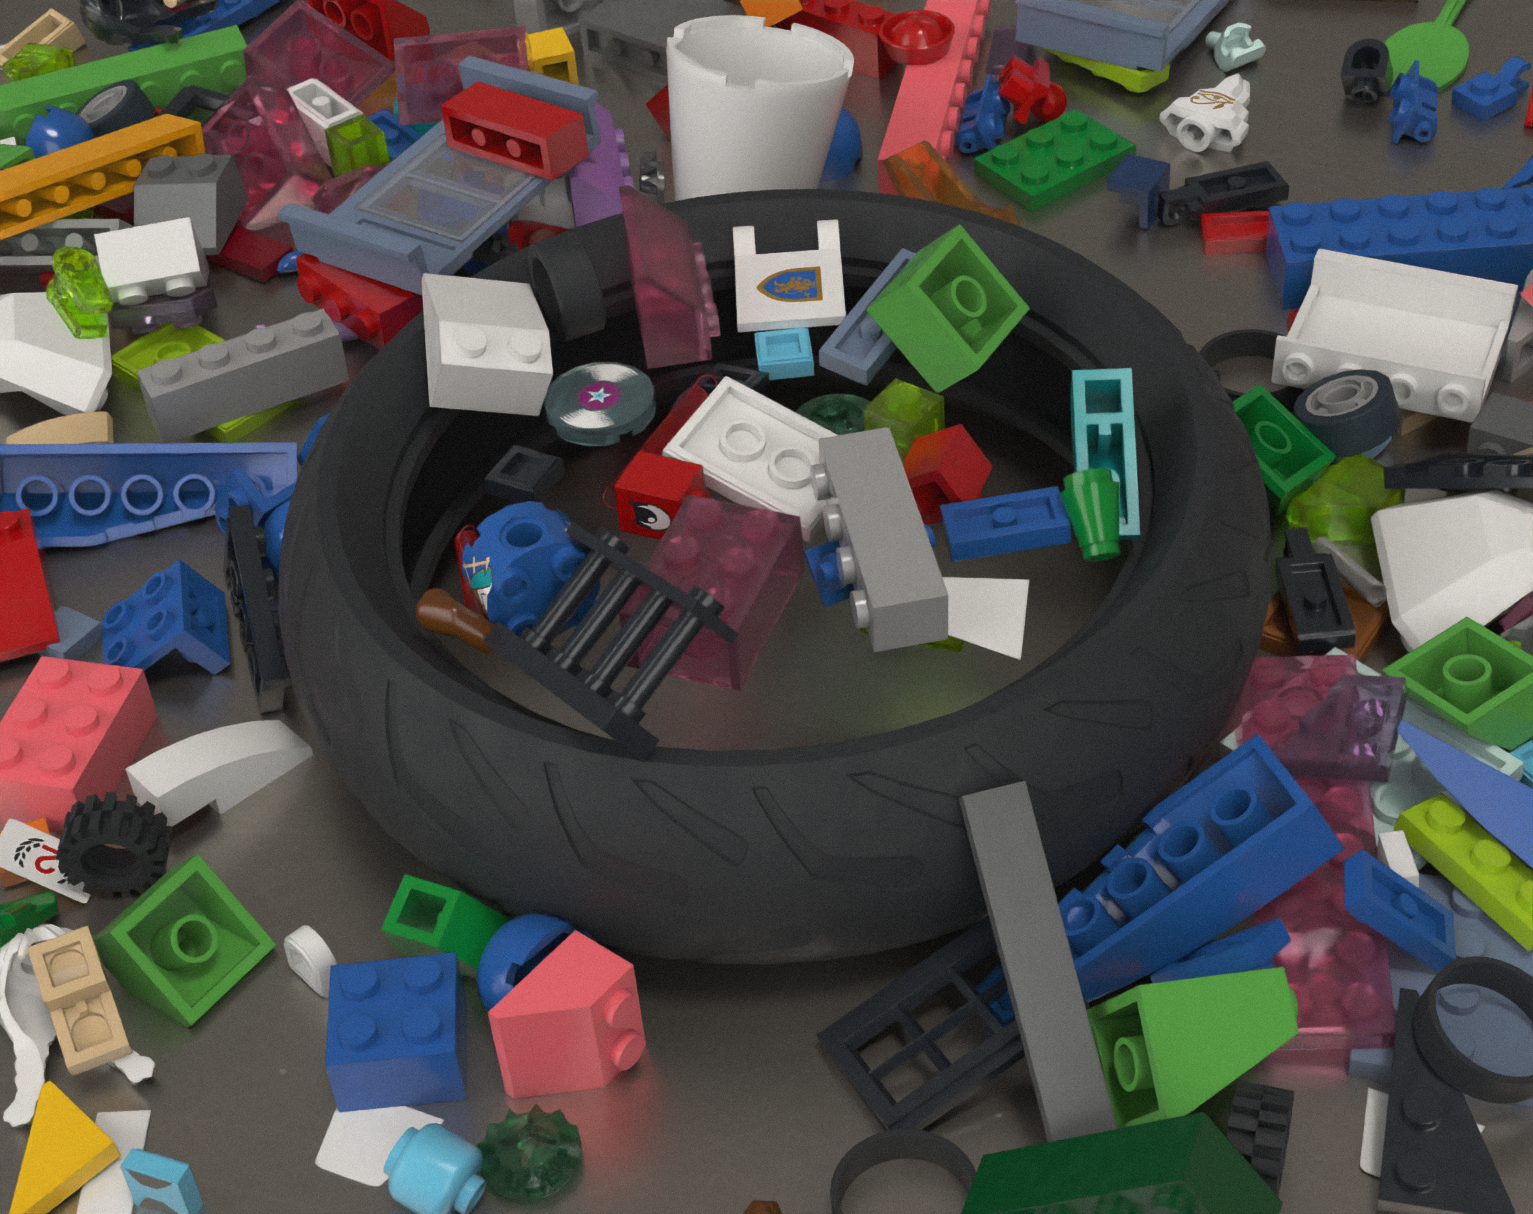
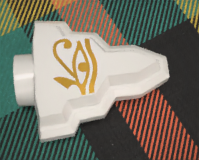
(1211, 116)

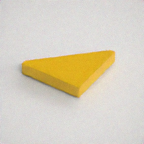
(60, 1154)

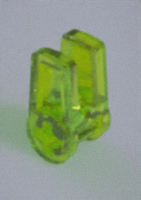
(79, 292)

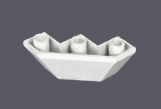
(46, 358)
(1454, 560)

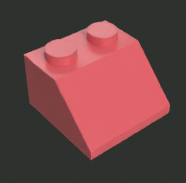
(569, 1022)

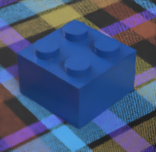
(397, 1032)

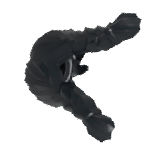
(139, 20)

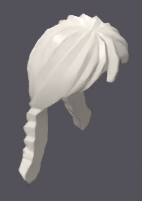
(31, 1026)

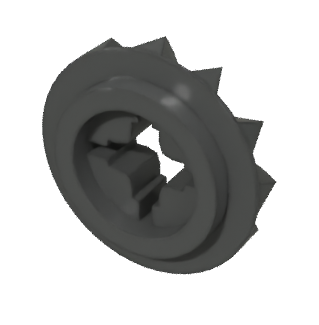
(652, 177)

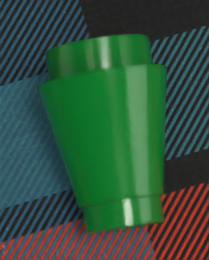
(1094, 512)

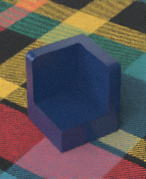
(1138, 184)

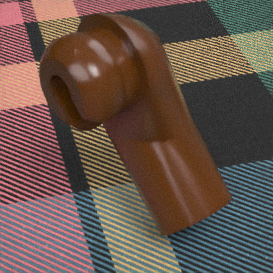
(446, 616)

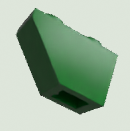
(438, 921)

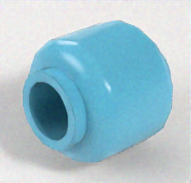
(435, 1171)

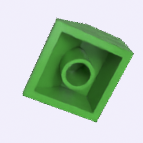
(1472, 683)
(183, 942)

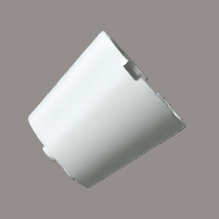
(752, 104)

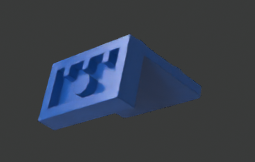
(168, 613)

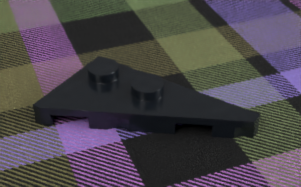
(1431, 1141)

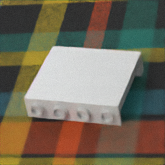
(1417, 325)

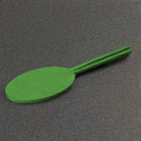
(1436, 45)

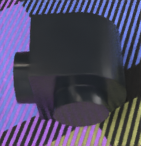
(1367, 71)

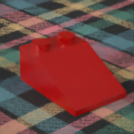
(25, 589)

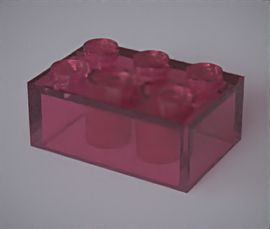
(741, 559)

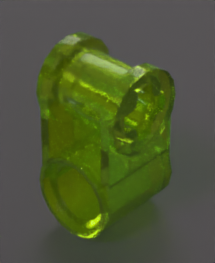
(36, 60)

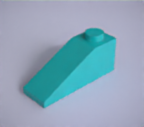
(1106, 434)

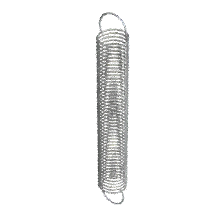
(1339, 557)

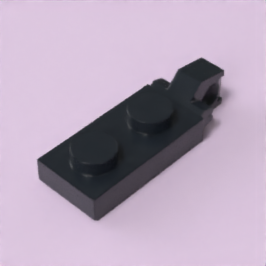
(1222, 192)
(1313, 596)

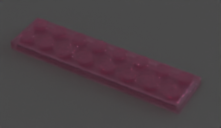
(1333, 959)

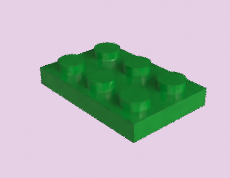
(1053, 159)

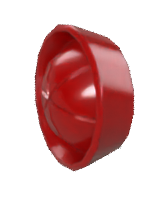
(917, 36)

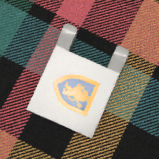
(789, 287)

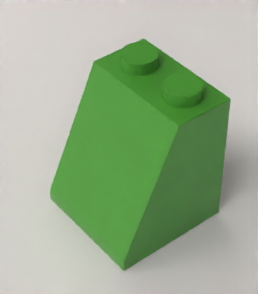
(1188, 1039)

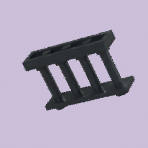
(590, 690)

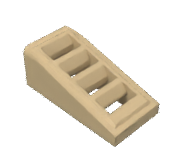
(49, 29)

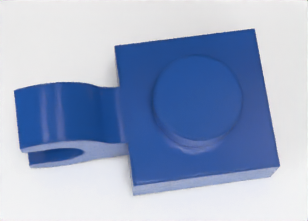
(1490, 94)

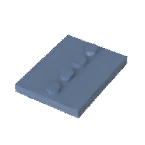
(1475, 1018)

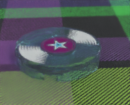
(600, 403)

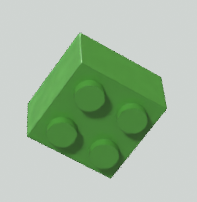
(948, 309)

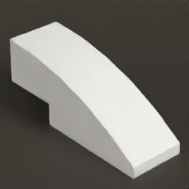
(216, 768)

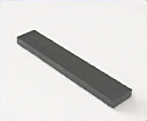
(1037, 962)

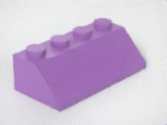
(597, 177)

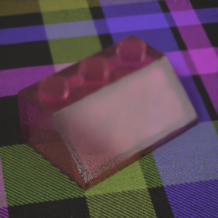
(430, 72)
(269, 150)
(667, 283)

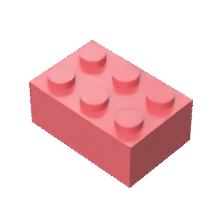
(70, 737)

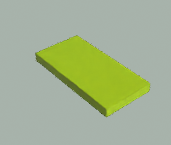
(173, 343)

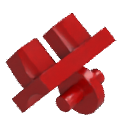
(1031, 89)

